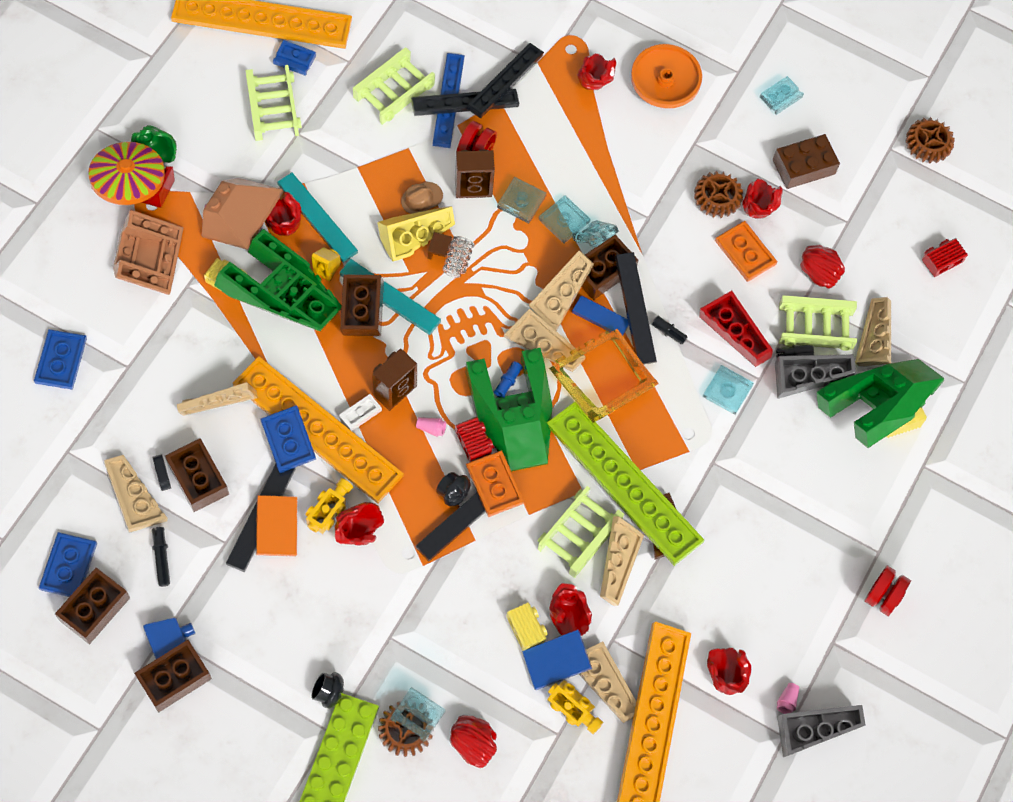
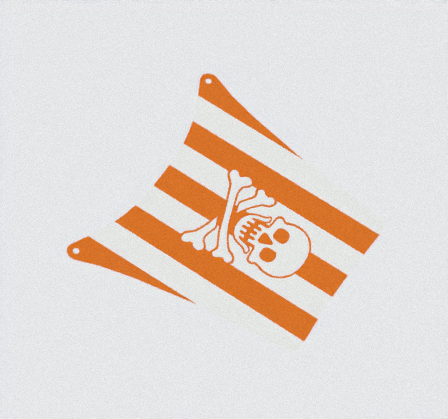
(549, 143)

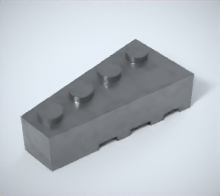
(809, 372)
(813, 727)

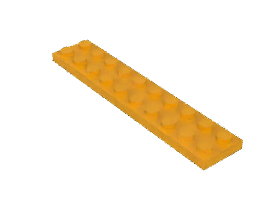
(266, 20)
(327, 435)
(654, 715)

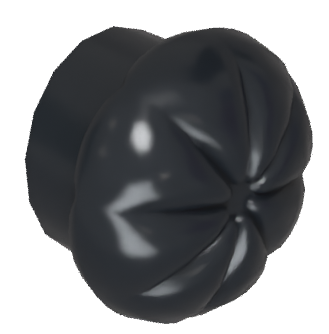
(453, 488)
(328, 689)

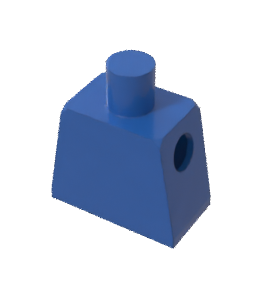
(166, 635)

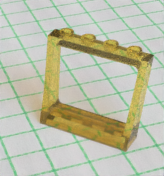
(594, 413)

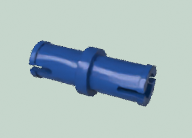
(508, 379)

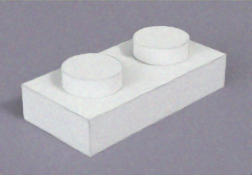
(360, 412)

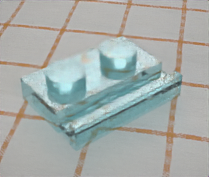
(781, 95)

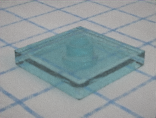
(521, 200)
(564, 219)
(728, 389)

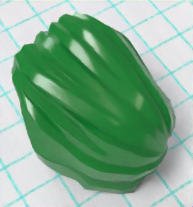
(158, 140)

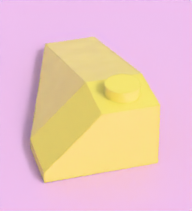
(411, 231)

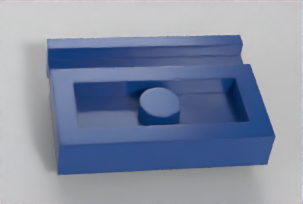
(296, 57)

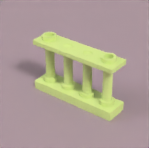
(389, 70)
(258, 112)
(826, 308)
(589, 549)

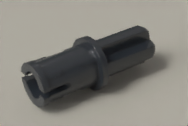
(669, 330)
(795, 351)

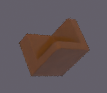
(439, 245)

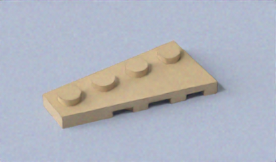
(560, 293)
(534, 333)
(876, 335)
(218, 399)
(132, 496)
(620, 558)
(609, 683)

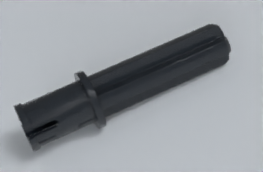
(161, 556)

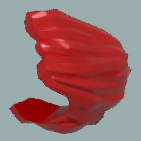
(596, 72)
(761, 199)
(285, 216)
(822, 265)
(358, 524)
(570, 610)
(729, 670)
(473, 740)

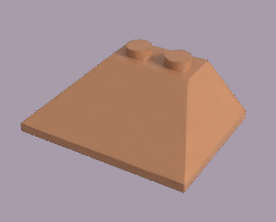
(238, 211)
(147, 252)

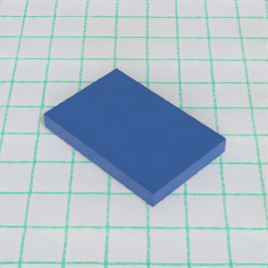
(60, 359)
(288, 439)
(67, 564)
(557, 660)

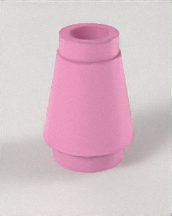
(433, 426)
(788, 700)

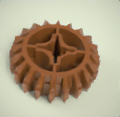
(935, 149)
(719, 200)
(400, 746)

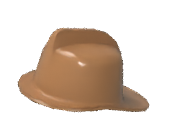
(421, 197)

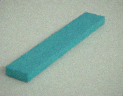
(318, 217)
(398, 301)

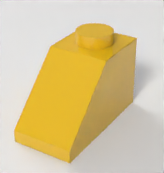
(325, 263)

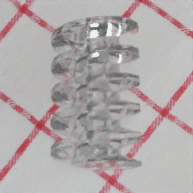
(458, 256)

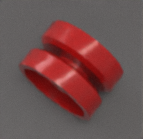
(476, 138)
(890, 592)

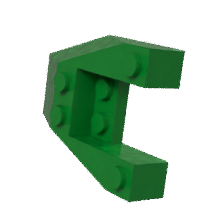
(287, 292)
(890, 390)
(516, 421)

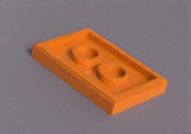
(746, 251)
(495, 483)
(276, 526)

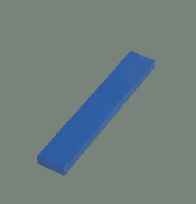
(450, 85)

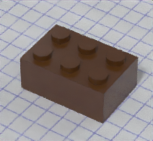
(806, 161)
(474, 173)
(604, 271)
(362, 305)
(394, 379)
(197, 475)
(92, 605)
(173, 675)

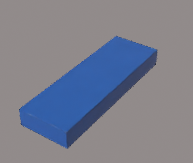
(600, 315)

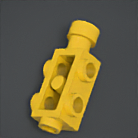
(322, 509)
(574, 706)

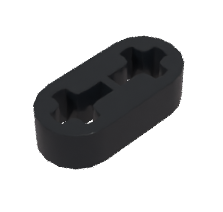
(161, 472)

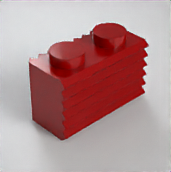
(944, 257)
(473, 439)

